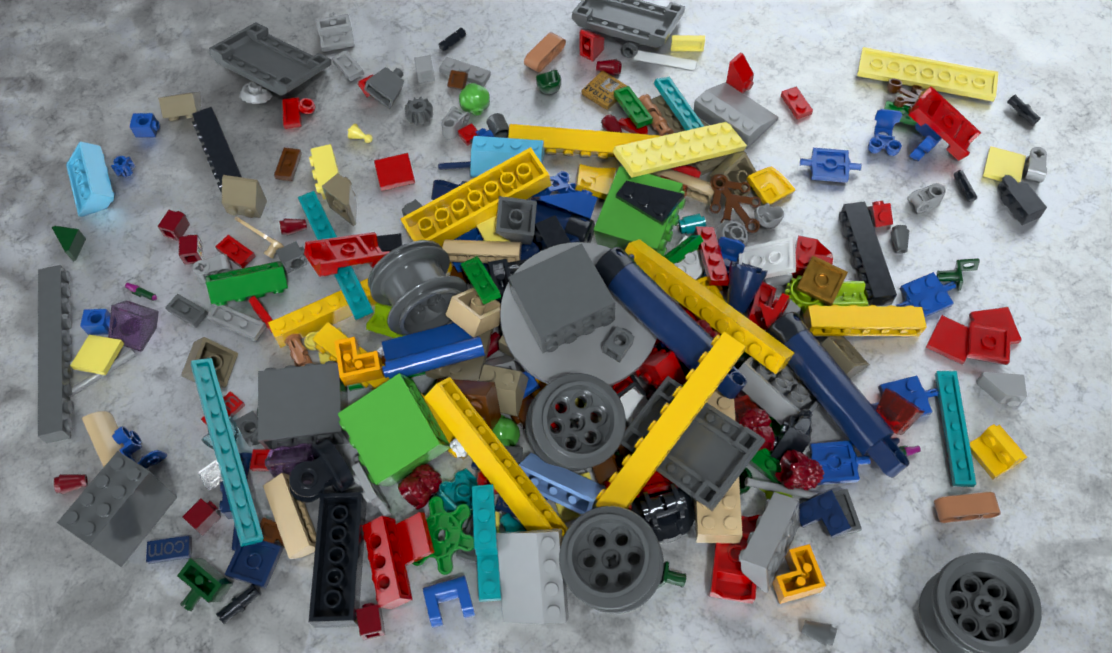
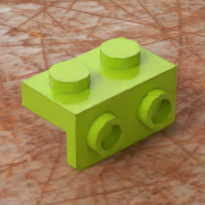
(851, 294)
(378, 321)

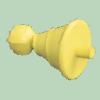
(355, 132)

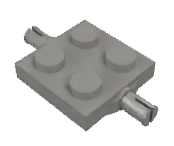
(372, 492)

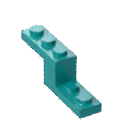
(486, 543)

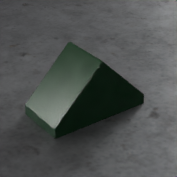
(70, 240)

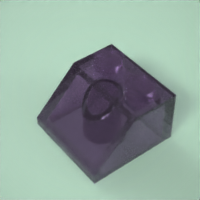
(132, 324)
(286, 458)

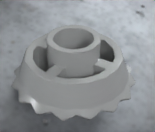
(255, 93)
(732, 230)

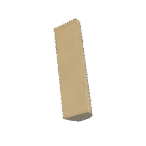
(697, 188)
(486, 250)
(100, 428)
(291, 518)

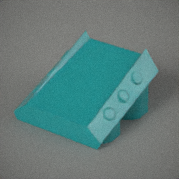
(457, 491)

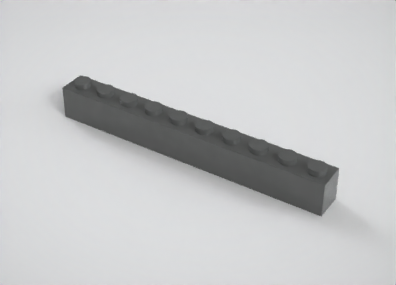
(54, 355)

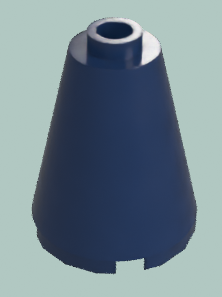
(743, 284)

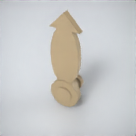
(275, 245)

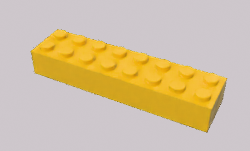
(477, 199)

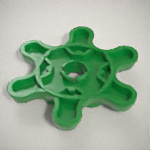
(454, 538)

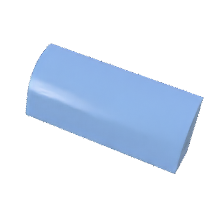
(561, 484)

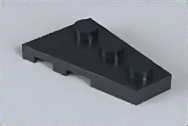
(650, 200)

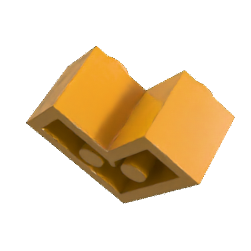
(354, 366)
(804, 576)

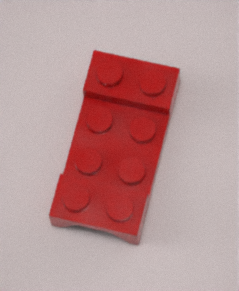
(945, 121)
(344, 251)
(727, 578)

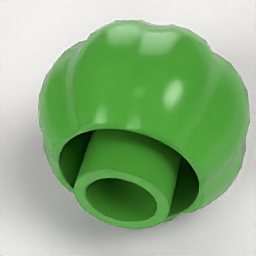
(474, 99)
(507, 431)

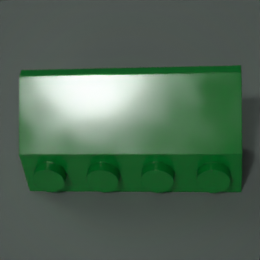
(246, 282)

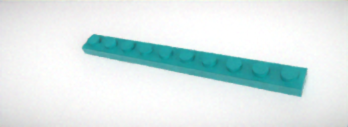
(345, 276)
(226, 453)

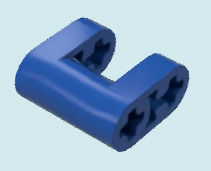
(445, 592)

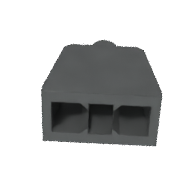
(385, 86)

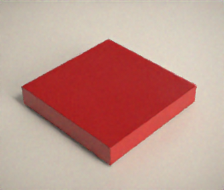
(394, 171)
(998, 317)
(949, 340)
(988, 343)
(414, 538)

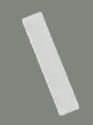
(666, 60)

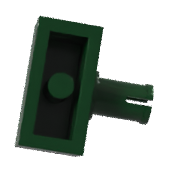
(204, 583)

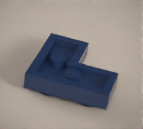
(826, 508)

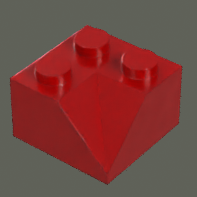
(805, 249)

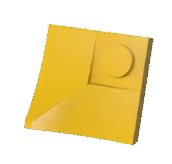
(595, 180)
(770, 185)

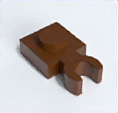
(270, 531)

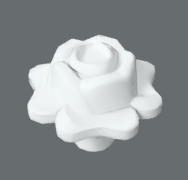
(457, 448)

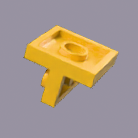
(996, 451)

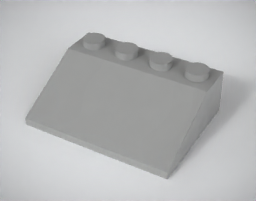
(729, 105)
(778, 393)
(532, 577)

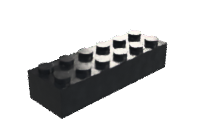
(338, 560)

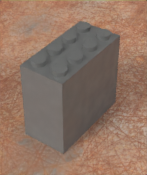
(562, 298)
(301, 405)
(118, 508)

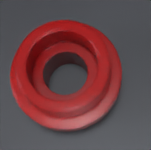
(306, 106)

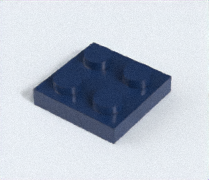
(254, 563)

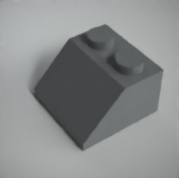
(516, 219)

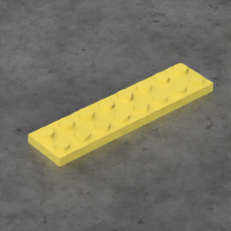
(926, 72)
(678, 149)

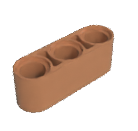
(544, 52)
(967, 507)

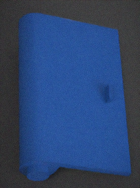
(429, 350)

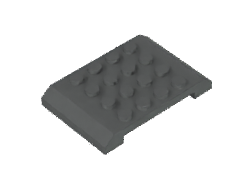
(629, 19)
(267, 59)
(708, 452)

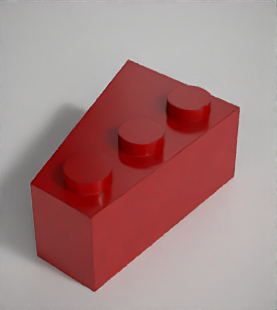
(659, 366)

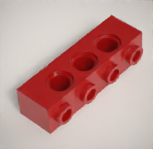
(387, 563)

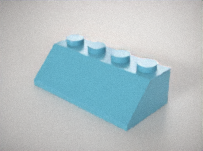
(492, 151)
(89, 179)

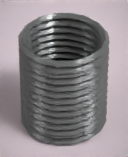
(498, 125)

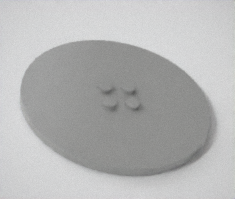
(586, 352)

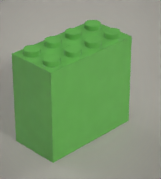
(622, 224)
(393, 431)

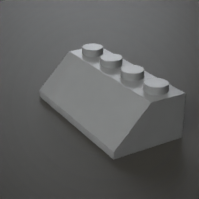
(770, 540)

